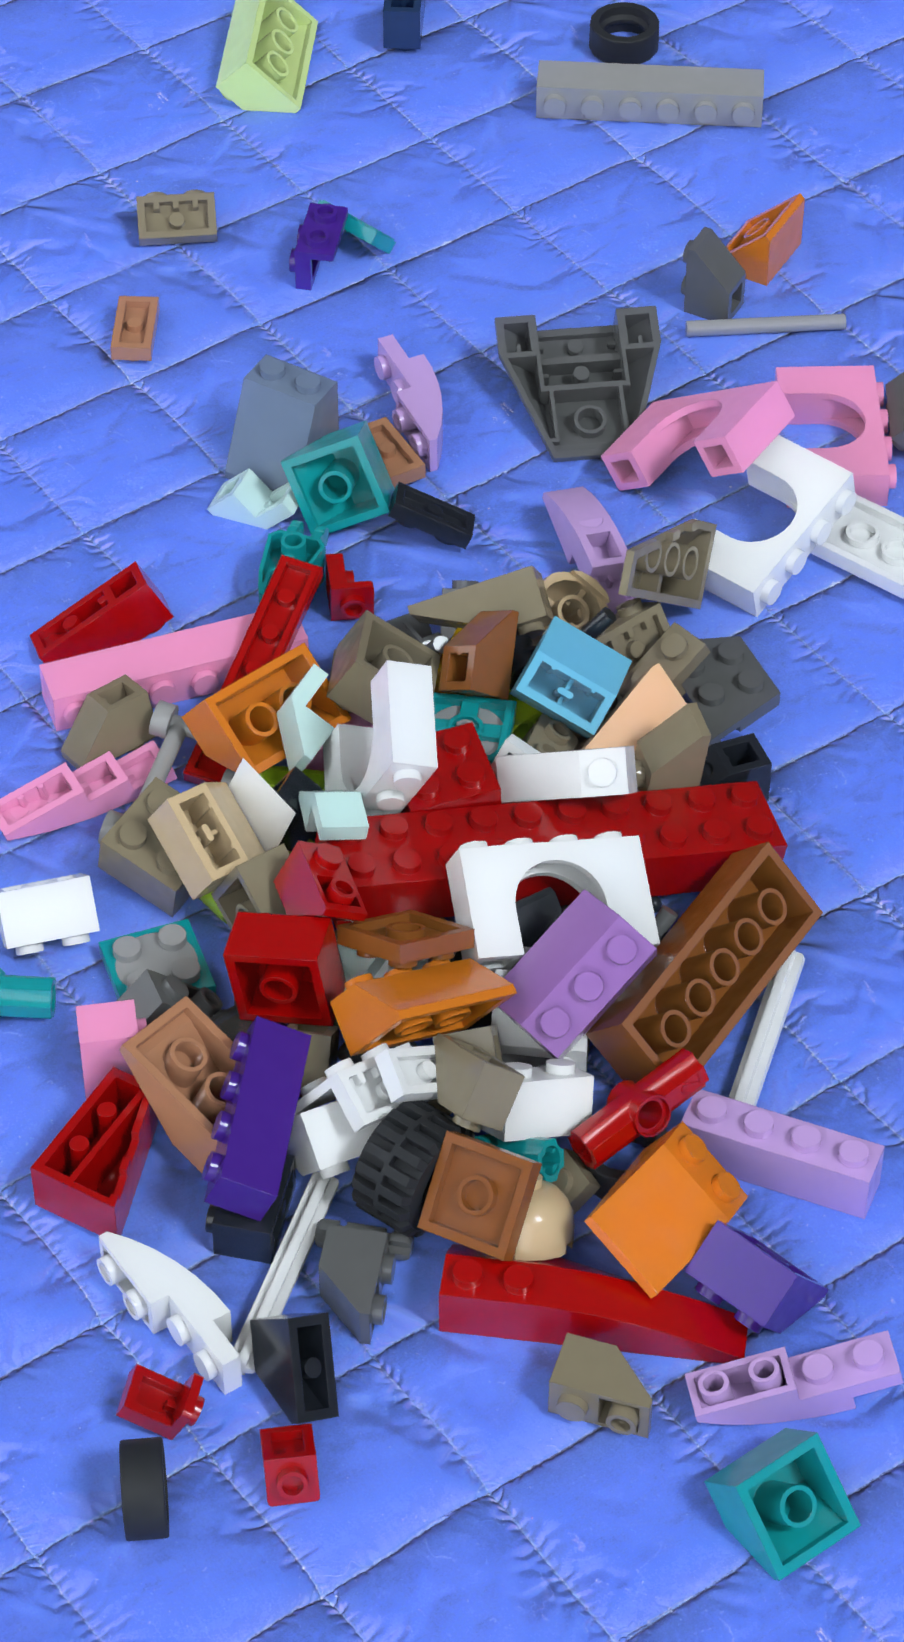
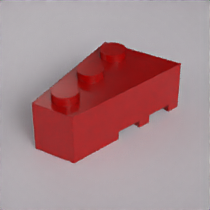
(98, 1157)

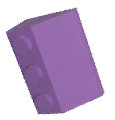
(575, 974)

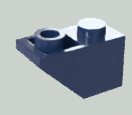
(403, 23)

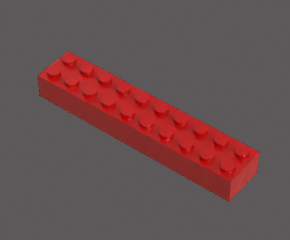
(680, 831)

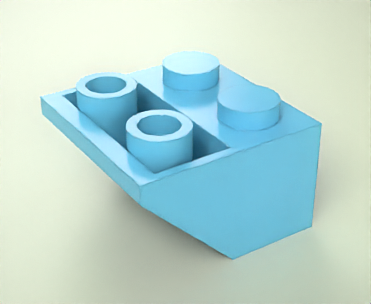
(572, 678)

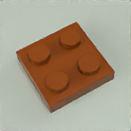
(405, 938)
(479, 1195)

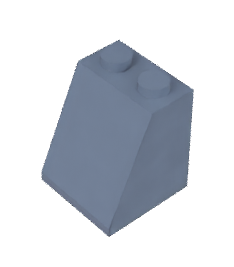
(277, 416)

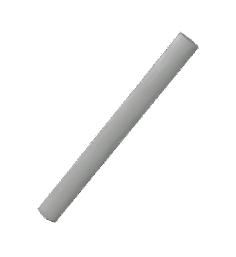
(765, 325)

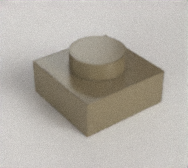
(576, 1181)

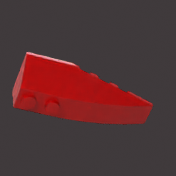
(562, 1297)

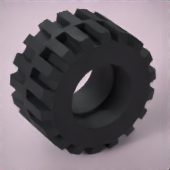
(400, 1164)

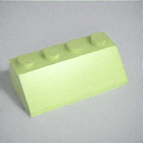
(267, 55)

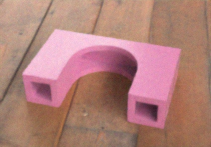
(851, 401)
(723, 425)

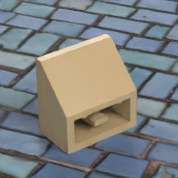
(204, 835)

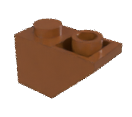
(481, 656)

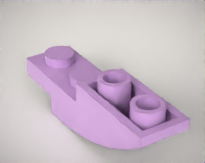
(416, 398)
(589, 538)
(785, 1388)

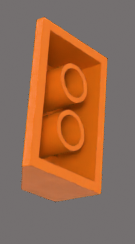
(243, 716)
(417, 1003)

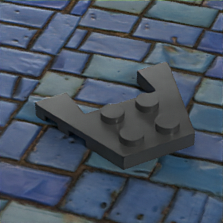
(730, 687)

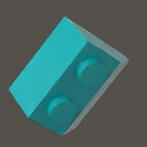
(340, 479)
(783, 1501)

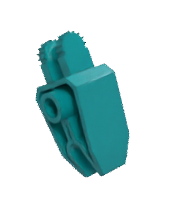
(295, 545)

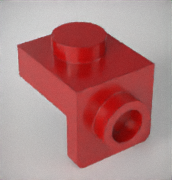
(160, 1402)

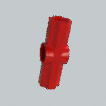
(638, 1108)

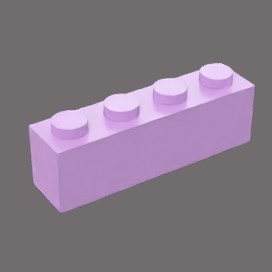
(788, 1153)

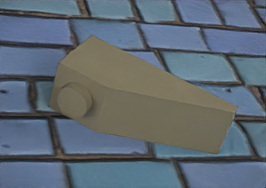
(516, 591)

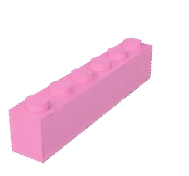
(166, 666)

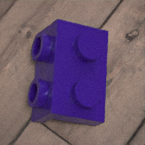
(316, 241)

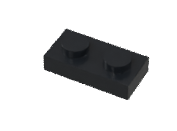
(431, 515)

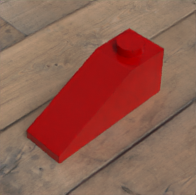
(109, 616)

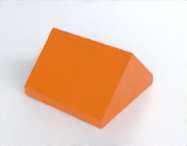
(769, 240)

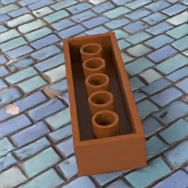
(708, 965)

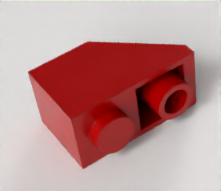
(319, 884)

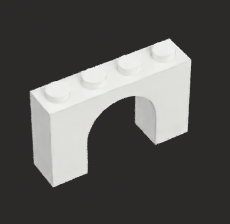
(818, 493)
(400, 749)
(487, 877)

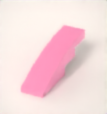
(72, 797)

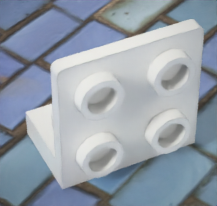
(355, 1087)

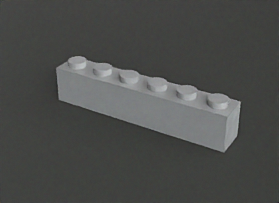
(650, 93)

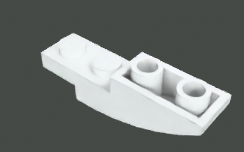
(173, 1298)

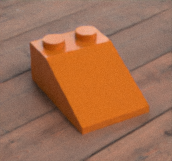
(665, 1207)

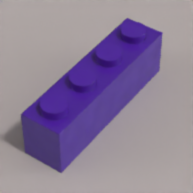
(257, 1118)

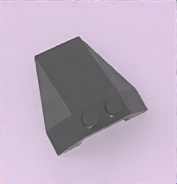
(581, 381)

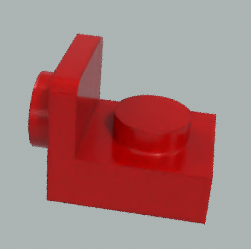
(345, 597)
(290, 1464)

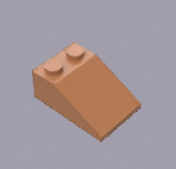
(181, 1071)

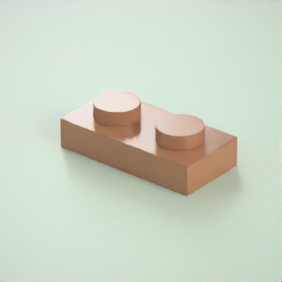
(135, 328)
(398, 456)

